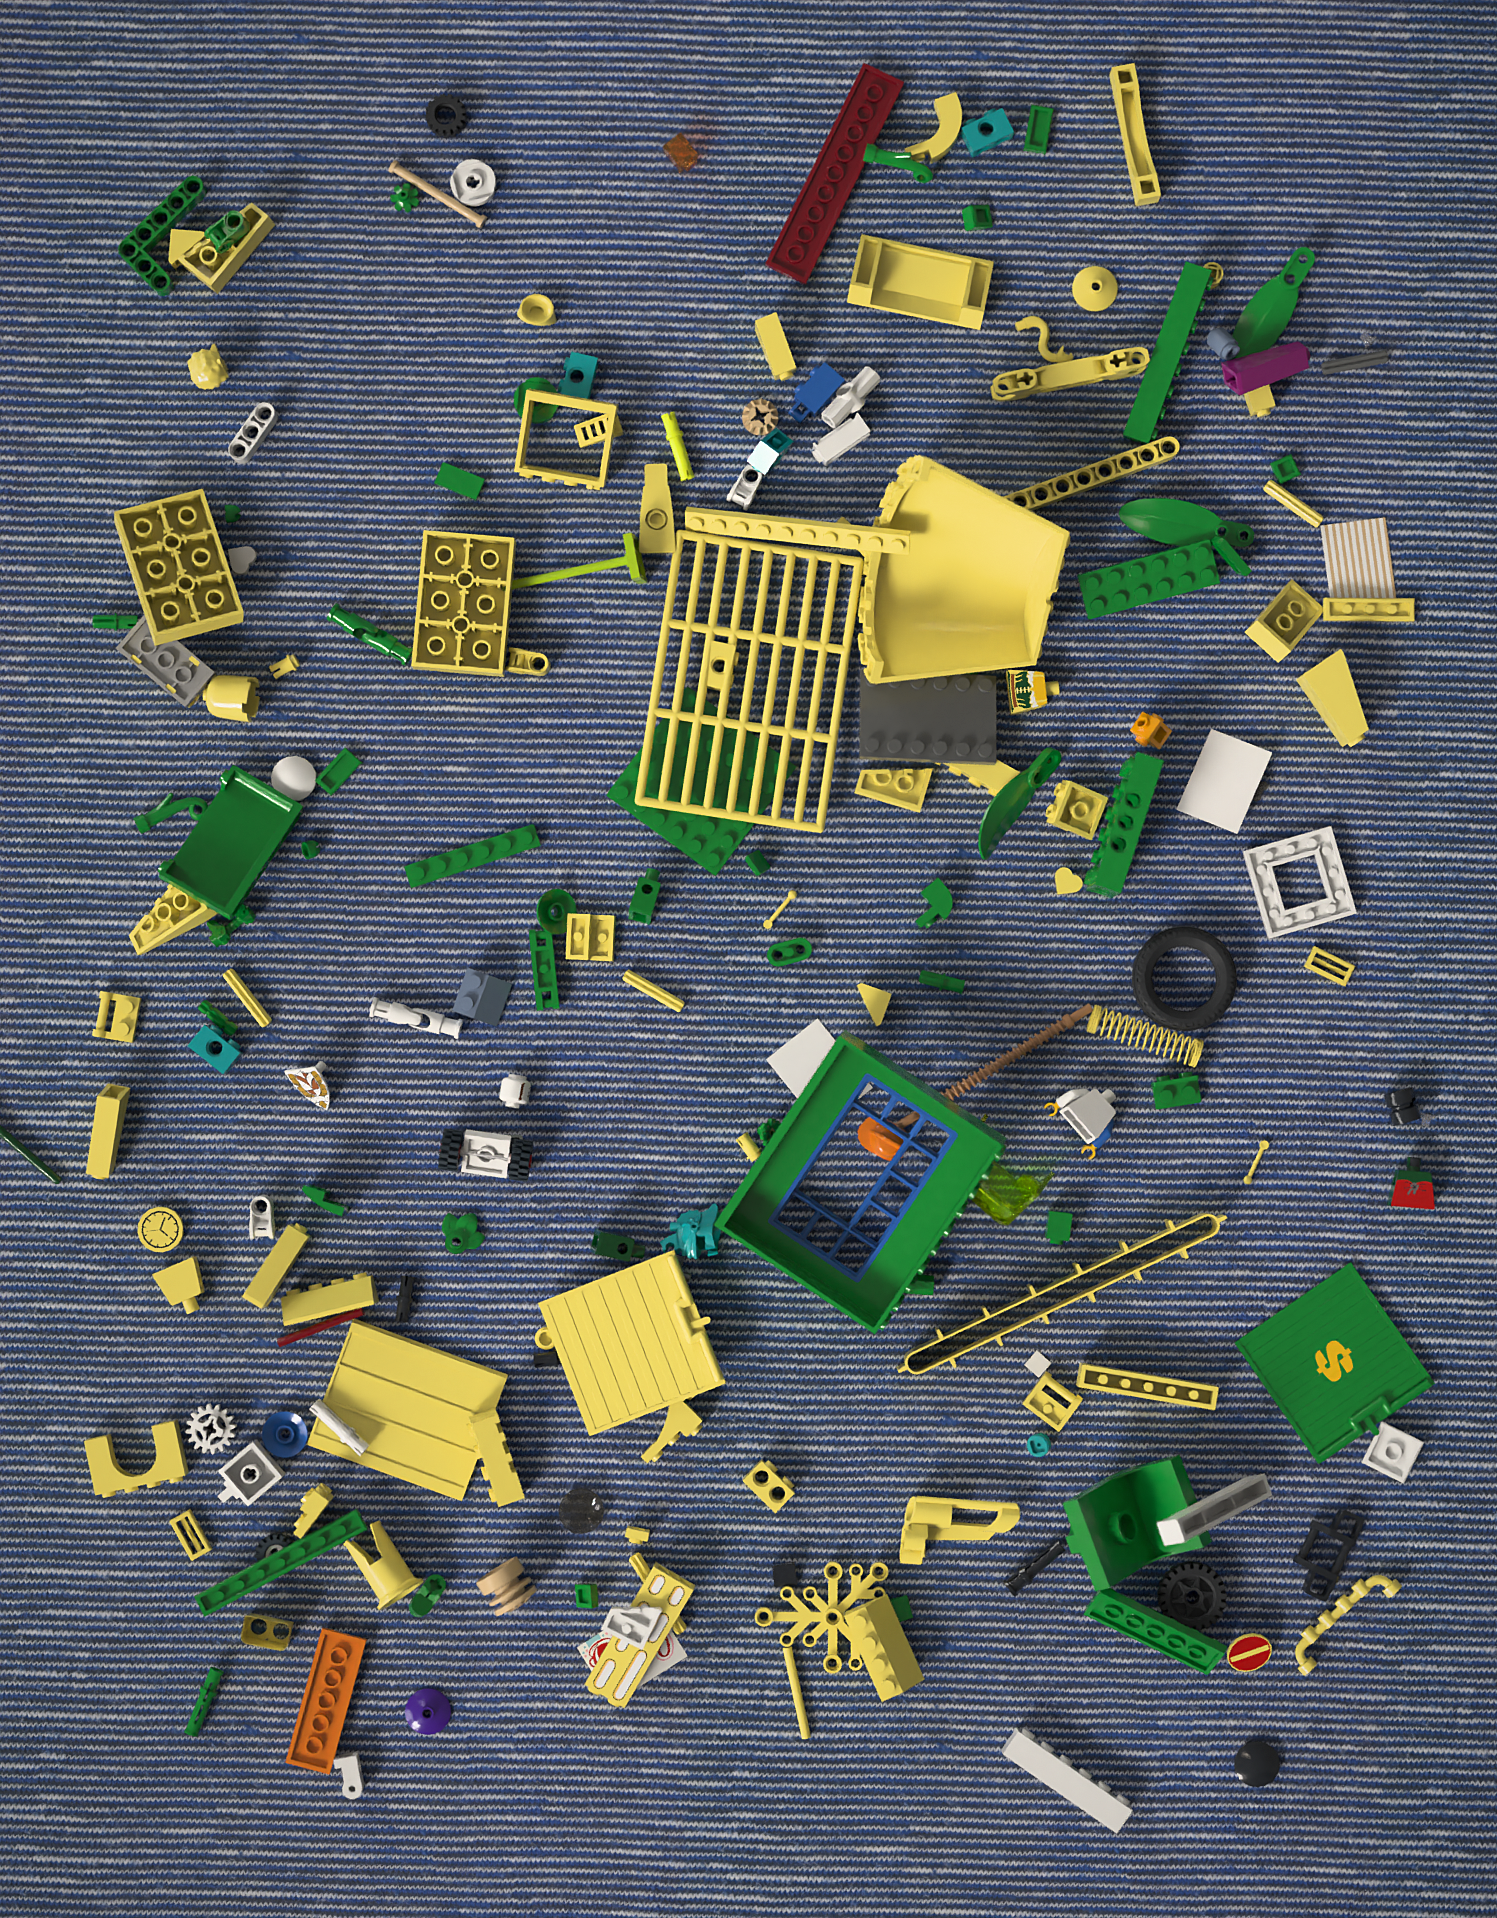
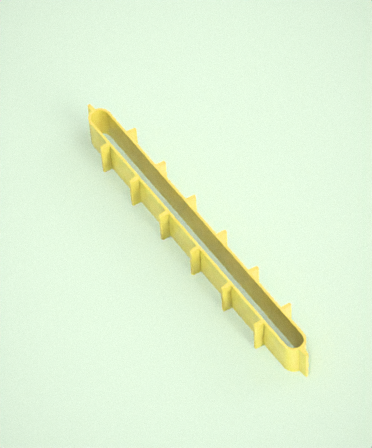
(1088, 1292)

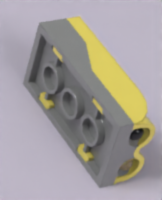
(167, 664)

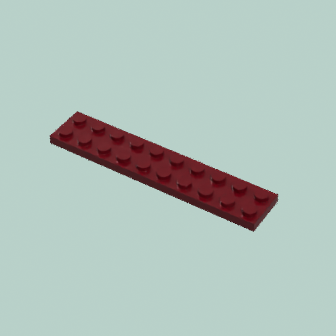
(834, 174)

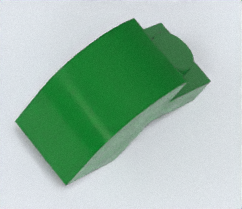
(939, 899)

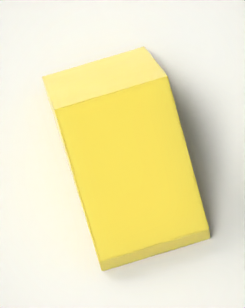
(182, 243)
(875, 1001)

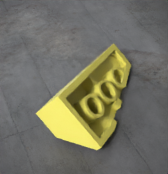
(169, 918)

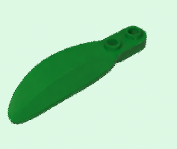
(1271, 307)
(1180, 522)
(1013, 799)

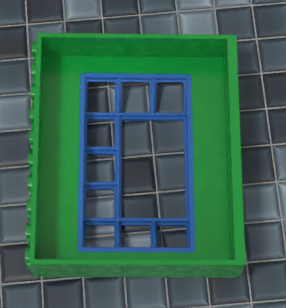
(914, 1229)

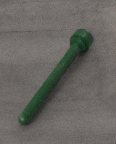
(28, 1155)

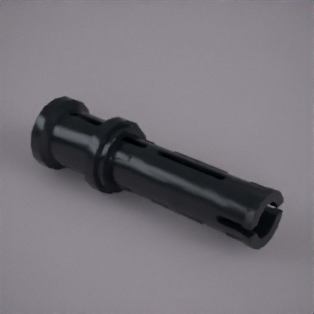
(1026, 1574)

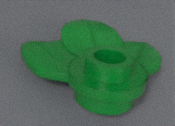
(461, 1229)

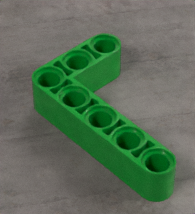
(158, 231)

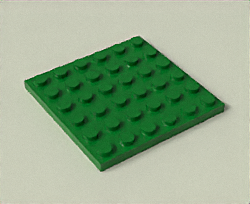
(701, 837)

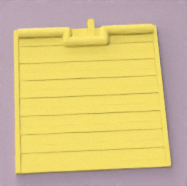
(632, 1342)

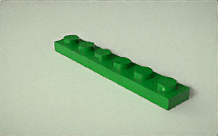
(472, 856)

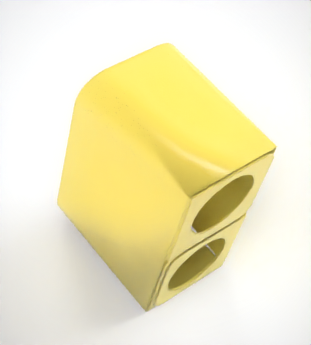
(251, 1638)

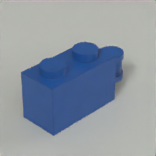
(816, 392)

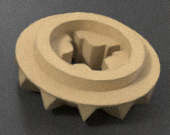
(757, 427)

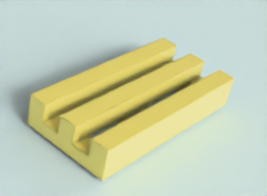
(1325, 974)
(200, 1533)

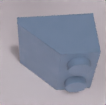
(482, 997)

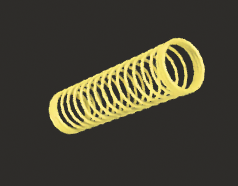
(1096, 1016)

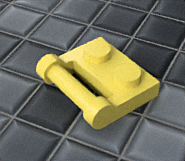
(124, 1017)
(1047, 1407)

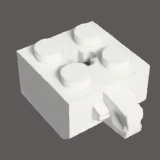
(237, 1479)

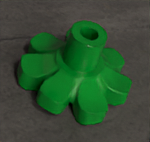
(404, 198)
(767, 1130)

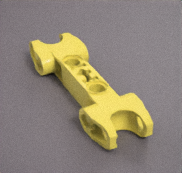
(1070, 374)

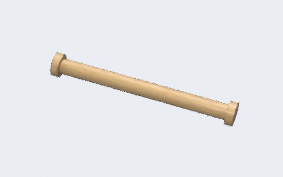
(436, 193)

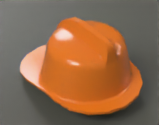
(879, 1139)

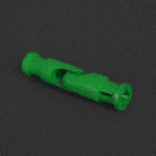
(373, 636)

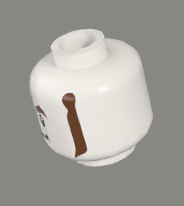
(515, 1090)

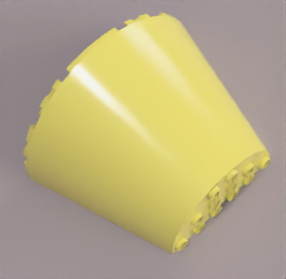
(969, 588)

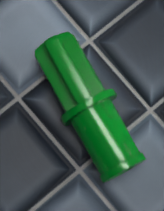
(115, 621)
(941, 981)

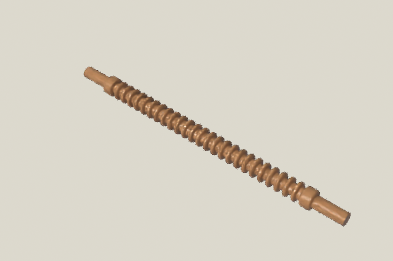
(1066, 1022)

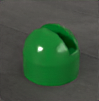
(232, 513)
(310, 849)

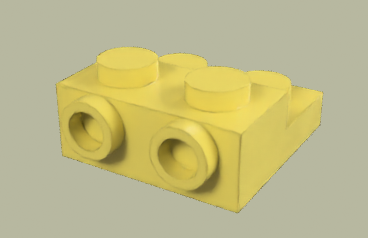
(1076, 809)
(314, 1504)

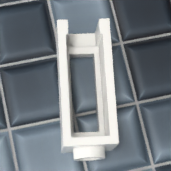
(840, 440)

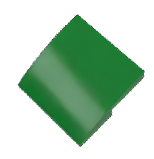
(320, 1197)

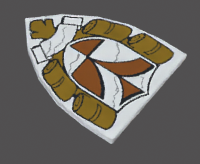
(311, 1083)

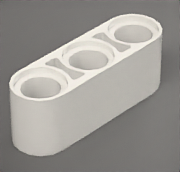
(253, 444)

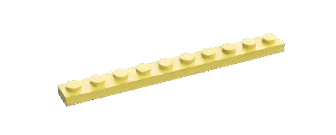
(797, 530)

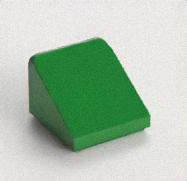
(977, 217)
(757, 863)
(902, 1608)

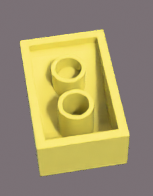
(1285, 621)

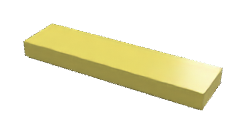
(1369, 609)

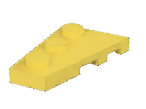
(897, 787)

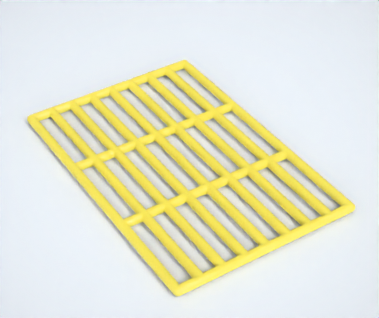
(756, 636)

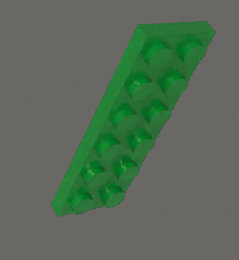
(1148, 579)
(1155, 1630)

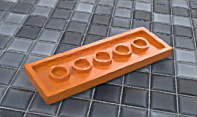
(326, 1700)

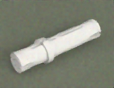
(336, 1424)

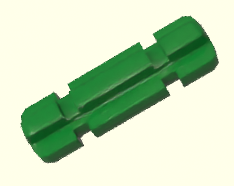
(218, 1018)

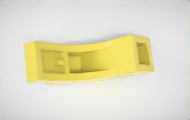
(950, 117)

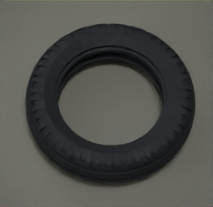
(1225, 978)

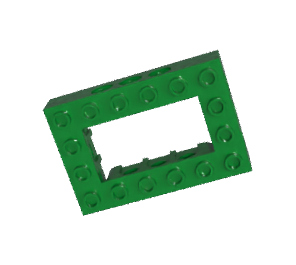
(1137, 787)

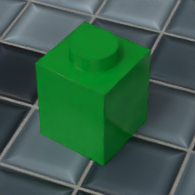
(1058, 1227)

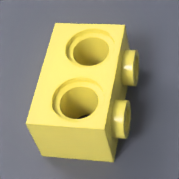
(764, 1489)

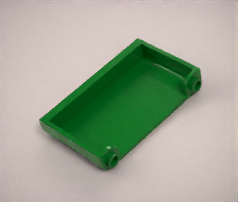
(232, 843)

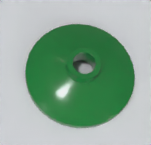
(562, 905)

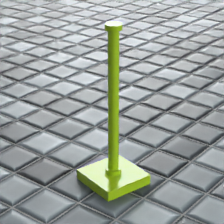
(631, 558)

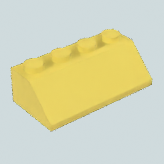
(328, 1300)
(884, 1647)

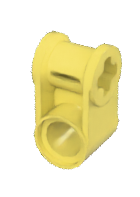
(525, 662)

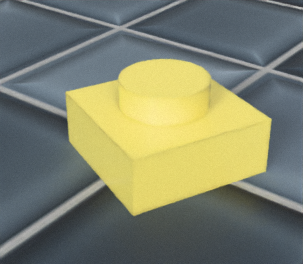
(636, 1534)

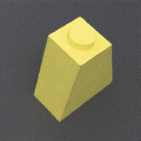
(775, 347)

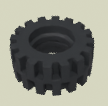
(444, 102)

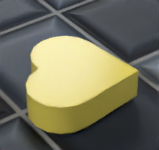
(1066, 881)

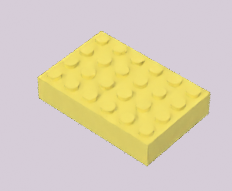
(178, 567)
(462, 603)

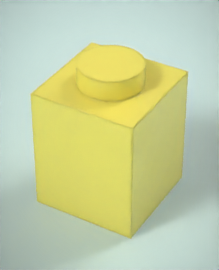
(1260, 401)

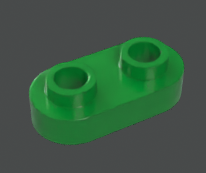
(789, 952)

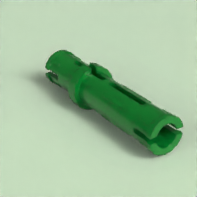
(213, 1677)

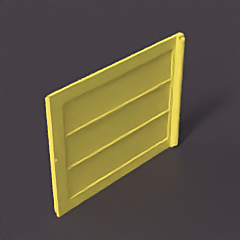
(408, 1408)

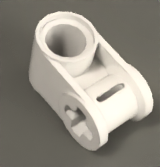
(745, 489)
(262, 1219)

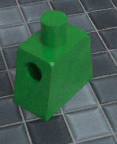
(642, 904)

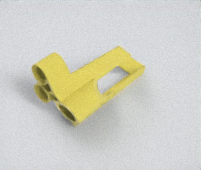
(931, 1520)

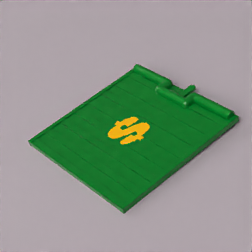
(1334, 1363)

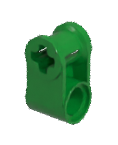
(226, 232)

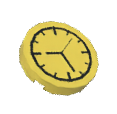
(160, 1229)

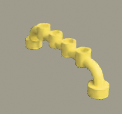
(1343, 1605)

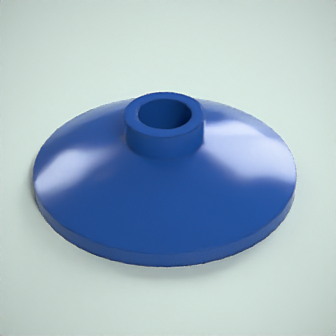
(273, 1437)

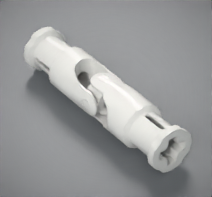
(403, 1014)

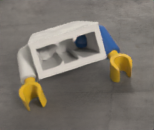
(1088, 1114)

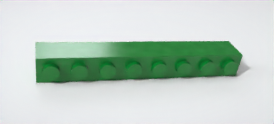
(1167, 352)

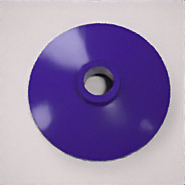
(436, 1703)

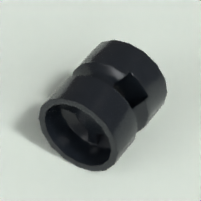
(1402, 1106)

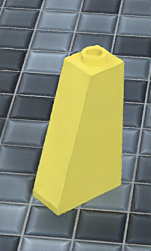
(107, 1130)
(277, 1266)

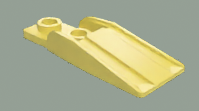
(656, 512)

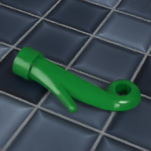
(900, 160)
(167, 809)

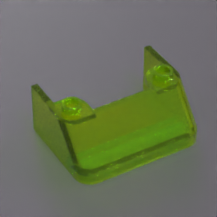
(1004, 1196)

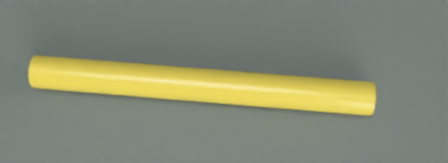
(796, 1691)

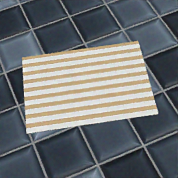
(1358, 559)

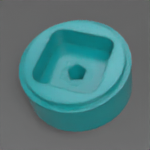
(1039, 1444)

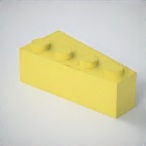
(496, 1457)

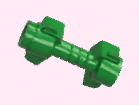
(221, 934)

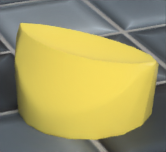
(537, 310)

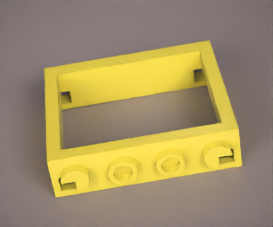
(569, 401)

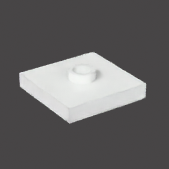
(1392, 1452)

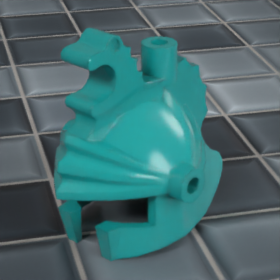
(694, 1233)

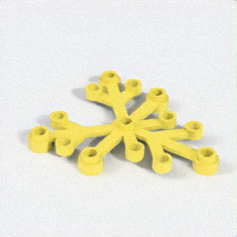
(804, 1616)

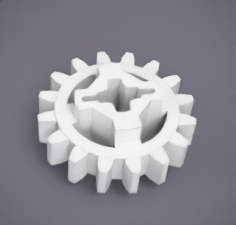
(220, 1431)

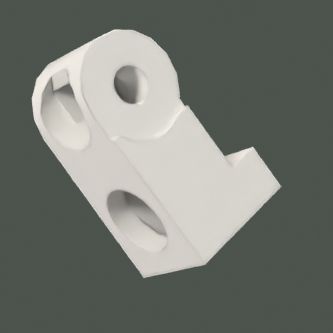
(351, 1773)

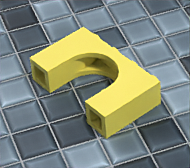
(110, 1477)

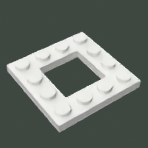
(1323, 846)

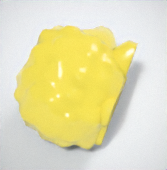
(207, 368)

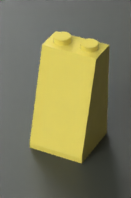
(1335, 698)

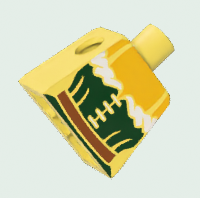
(1028, 690)

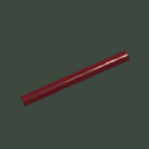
(321, 1326)

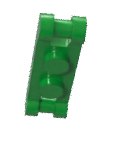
(544, 969)

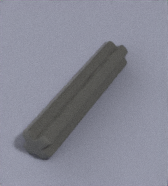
(1354, 362)

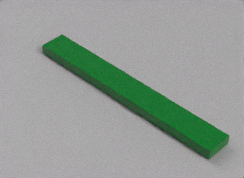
(281, 1562)

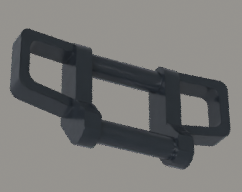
(1348, 1542)

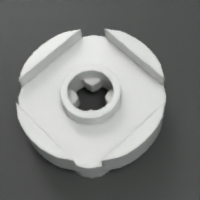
(467, 194)

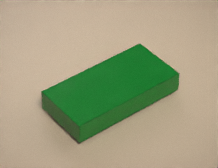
(1038, 129)
(459, 481)
(1230, 556)
(338, 771)

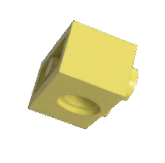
(720, 652)

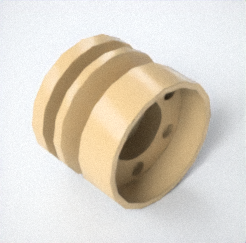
(506, 1586)

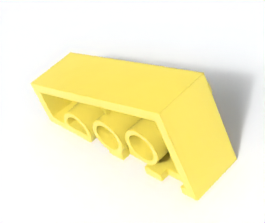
(217, 268)

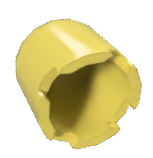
(232, 697)

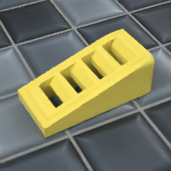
(601, 437)

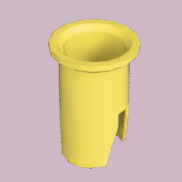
(390, 1574)

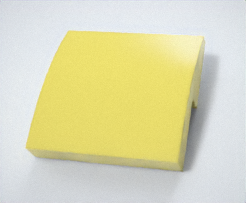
(590, 937)

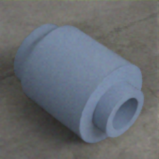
(1223, 343)

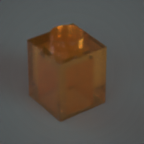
(680, 153)

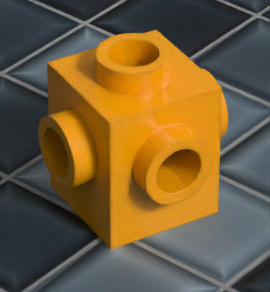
(1150, 730)

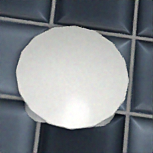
(294, 777)

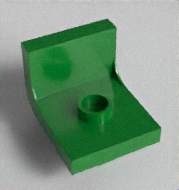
(1118, 1519)

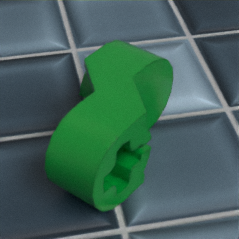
(419, 1604)

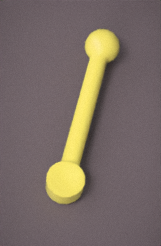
(791, 895)
(1263, 1145)

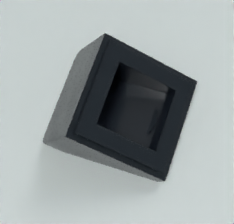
(784, 1574)

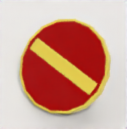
(1249, 1652)

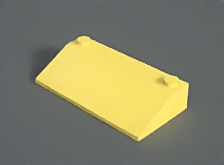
(920, 282)

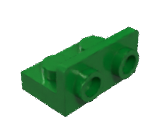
(1176, 1091)

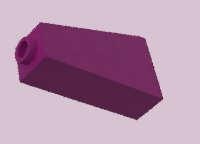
(1265, 367)

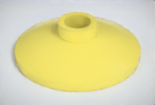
(1094, 299)

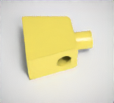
(181, 1283)

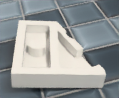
(632, 1623)

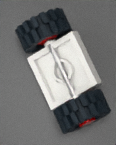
(485, 1154)

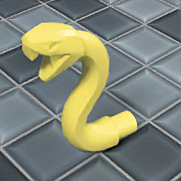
(1034, 321)

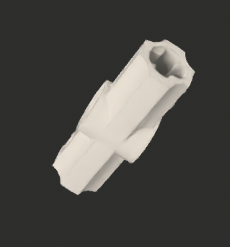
(850, 397)

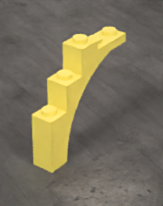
(679, 1418)

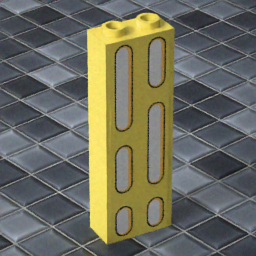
(623, 1664)

